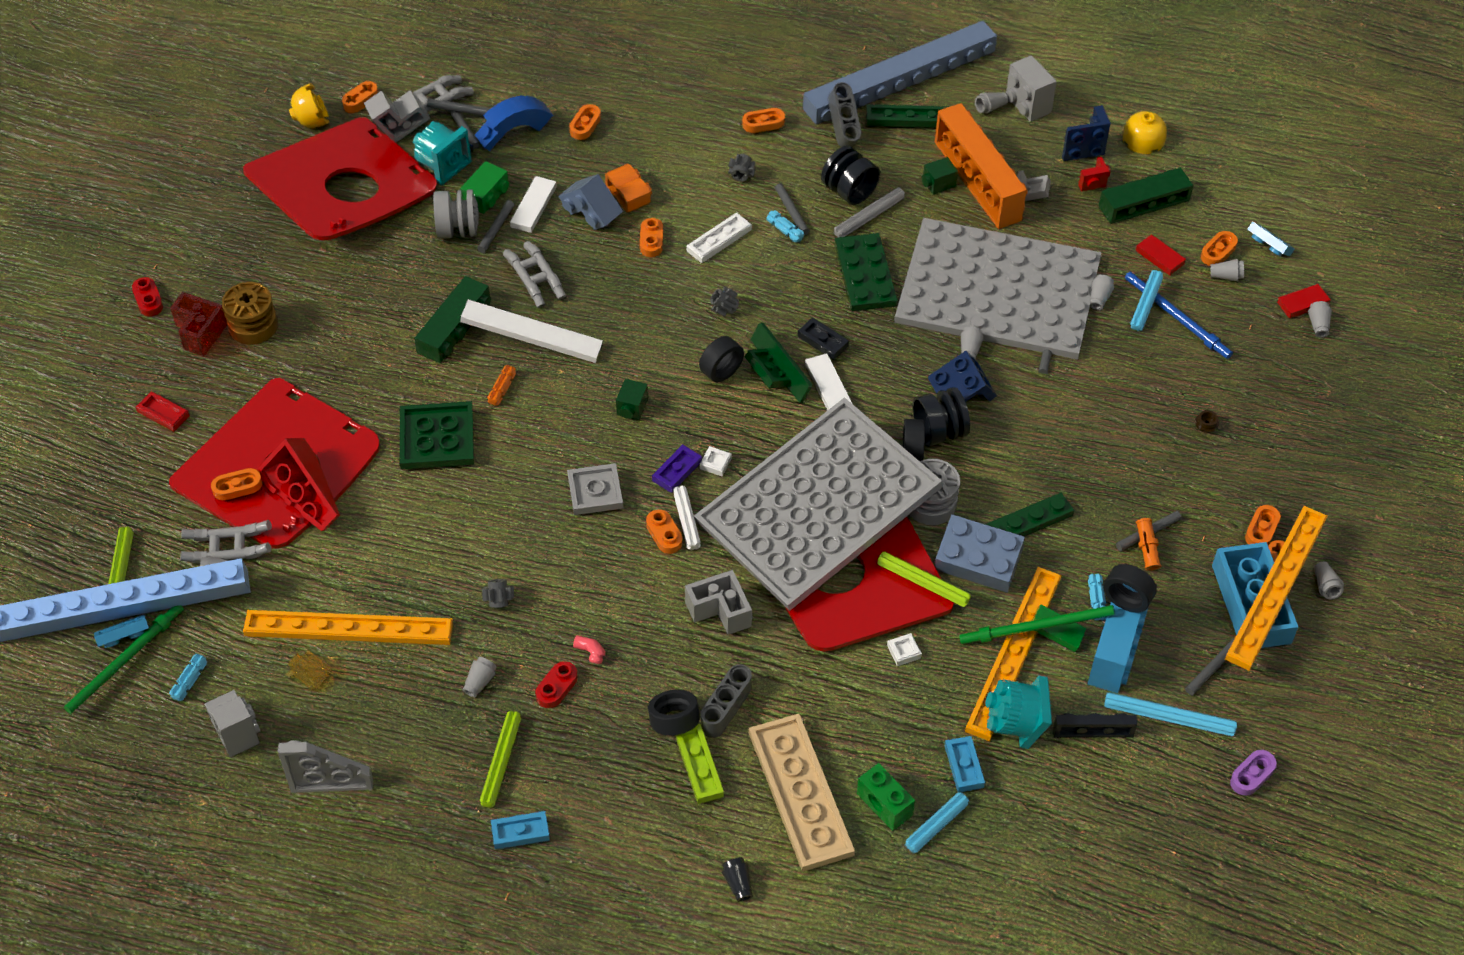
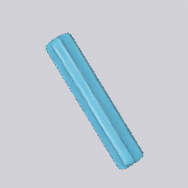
(1146, 300)
(936, 822)

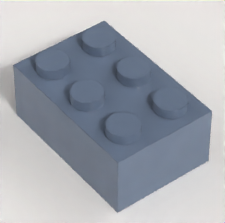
(979, 553)

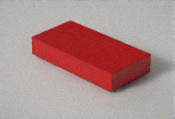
(1160, 254)
(1300, 301)
(162, 411)

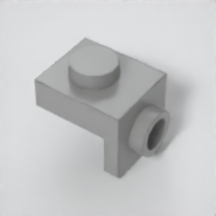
(1036, 187)

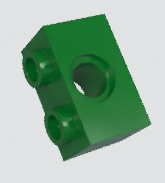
(885, 797)

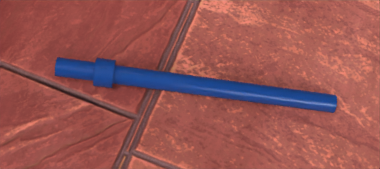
(1210, 340)

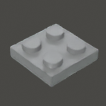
(595, 489)

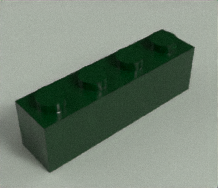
(1145, 195)
(444, 327)

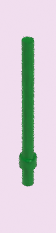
(160, 624)
(987, 633)

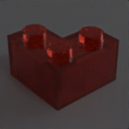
(198, 321)

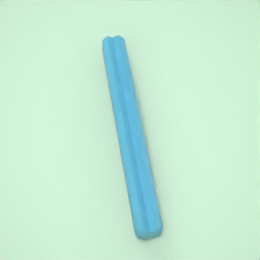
(1170, 714)

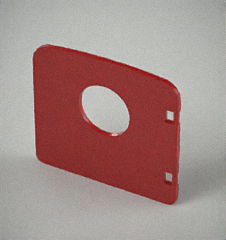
(298, 175)
(249, 441)
(878, 603)

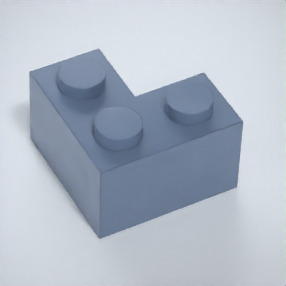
(593, 199)

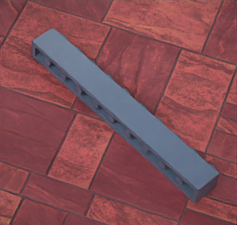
(905, 69)

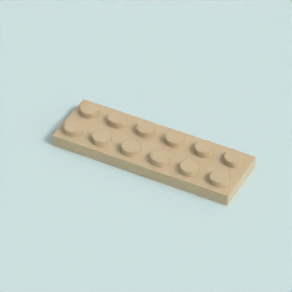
(801, 792)

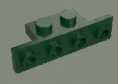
(776, 365)

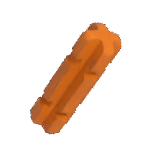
(501, 385)

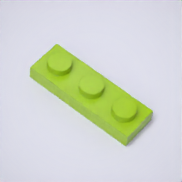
(699, 765)

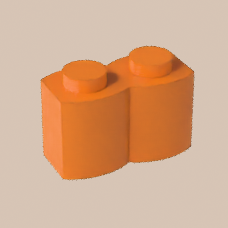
(628, 187)

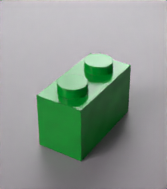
(488, 185)

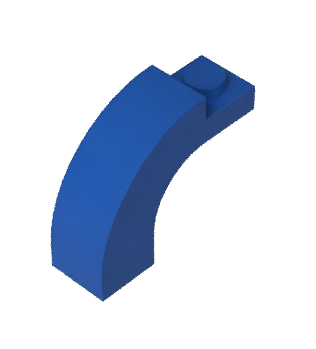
(510, 114)

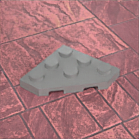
(320, 770)

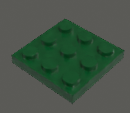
(436, 435)

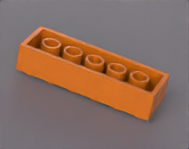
(980, 166)

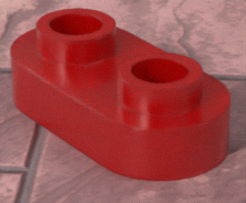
(147, 296)
(558, 683)

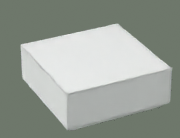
(715, 461)
(904, 649)

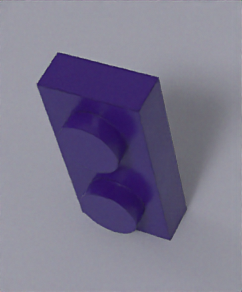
(677, 468)

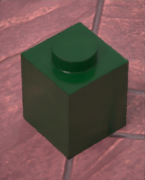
(939, 175)
(632, 399)

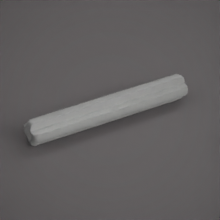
(869, 212)

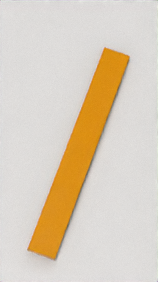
(1276, 588)
(348, 627)
(1015, 648)

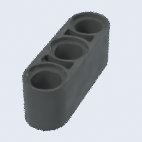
(847, 106)
(725, 711)

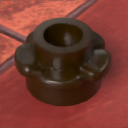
(1207, 421)

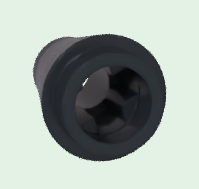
(738, 878)

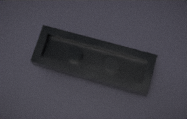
(1094, 726)

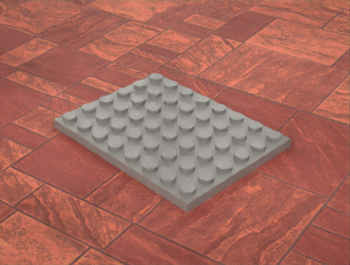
(1002, 283)
(818, 502)

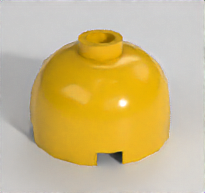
(308, 107)
(1144, 132)

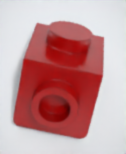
(1094, 177)

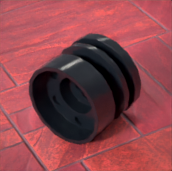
(850, 175)
(942, 415)

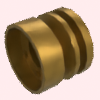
(250, 313)

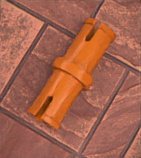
(1148, 544)

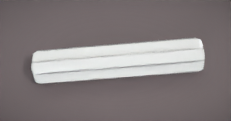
(686, 517)

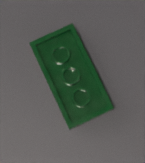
(865, 272)

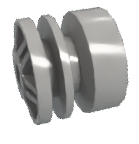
(455, 214)
(944, 502)

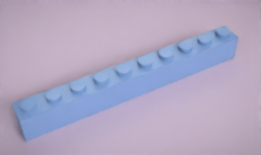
(123, 599)

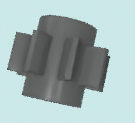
(741, 167)
(724, 301)
(497, 593)

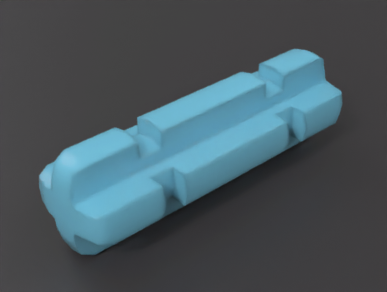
(785, 226)
(1096, 592)
(188, 677)

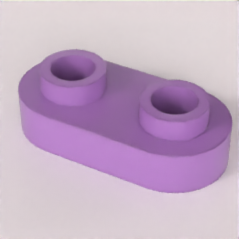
(1251, 773)

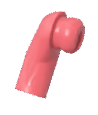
(591, 645)

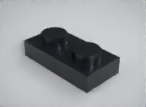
(823, 338)

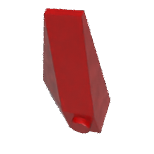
(299, 479)

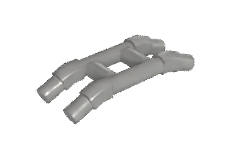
(438, 86)
(531, 281)
(214, 536)

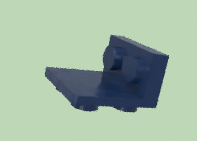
(1087, 139)
(965, 375)

